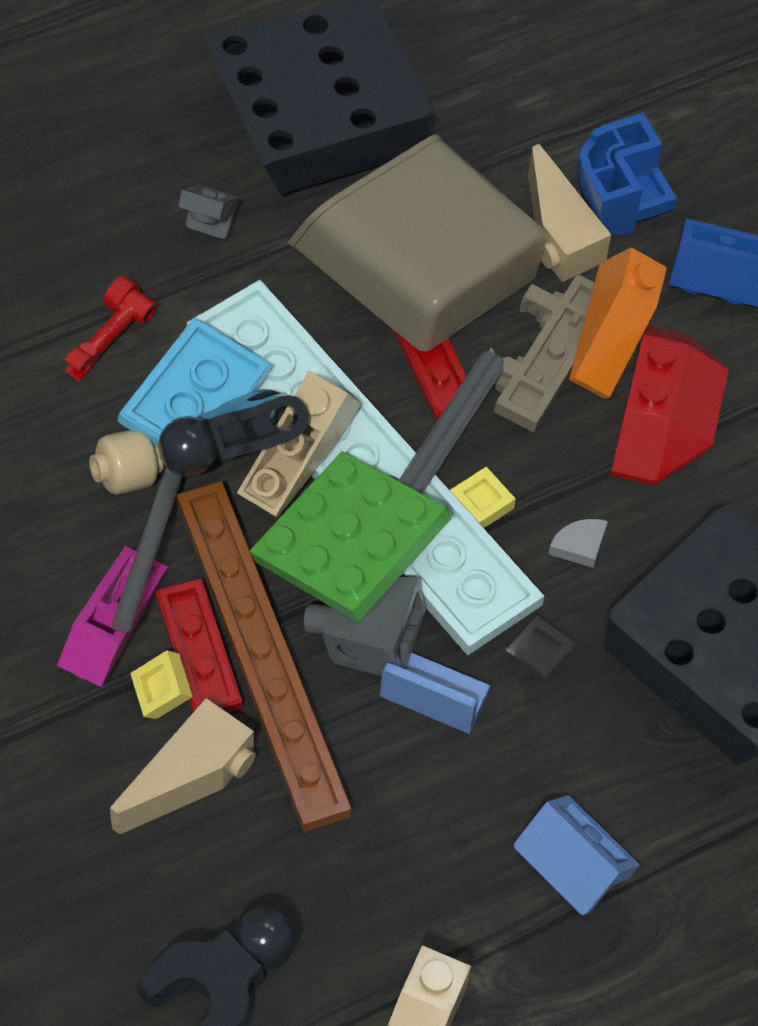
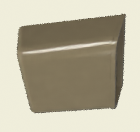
(424, 243)

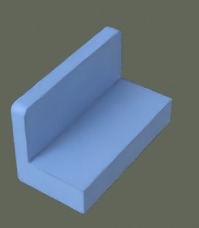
(435, 692)
(574, 853)

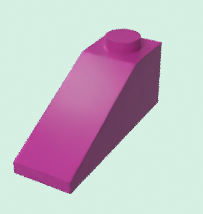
(93, 642)

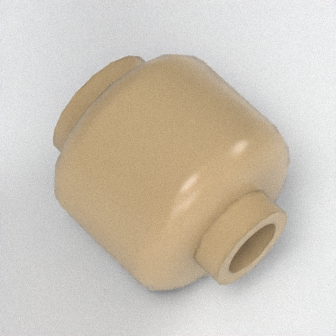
(125, 462)

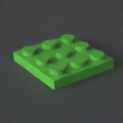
(350, 535)

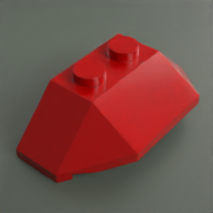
(669, 407)

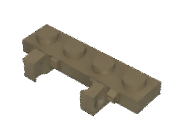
(535, 380)

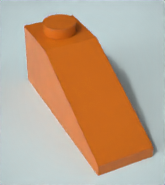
(616, 318)

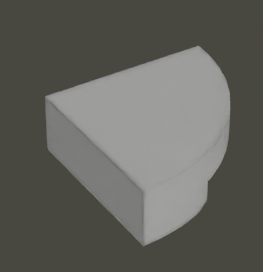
(579, 541)

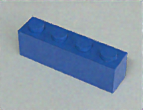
(717, 263)

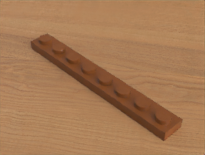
(264, 658)

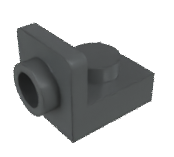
(209, 210)

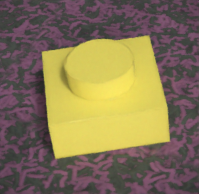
(484, 497)
(161, 685)

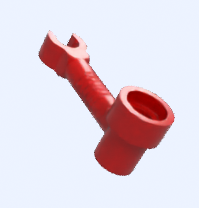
(129, 305)

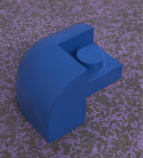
(622, 174)

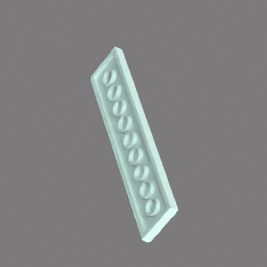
(462, 571)

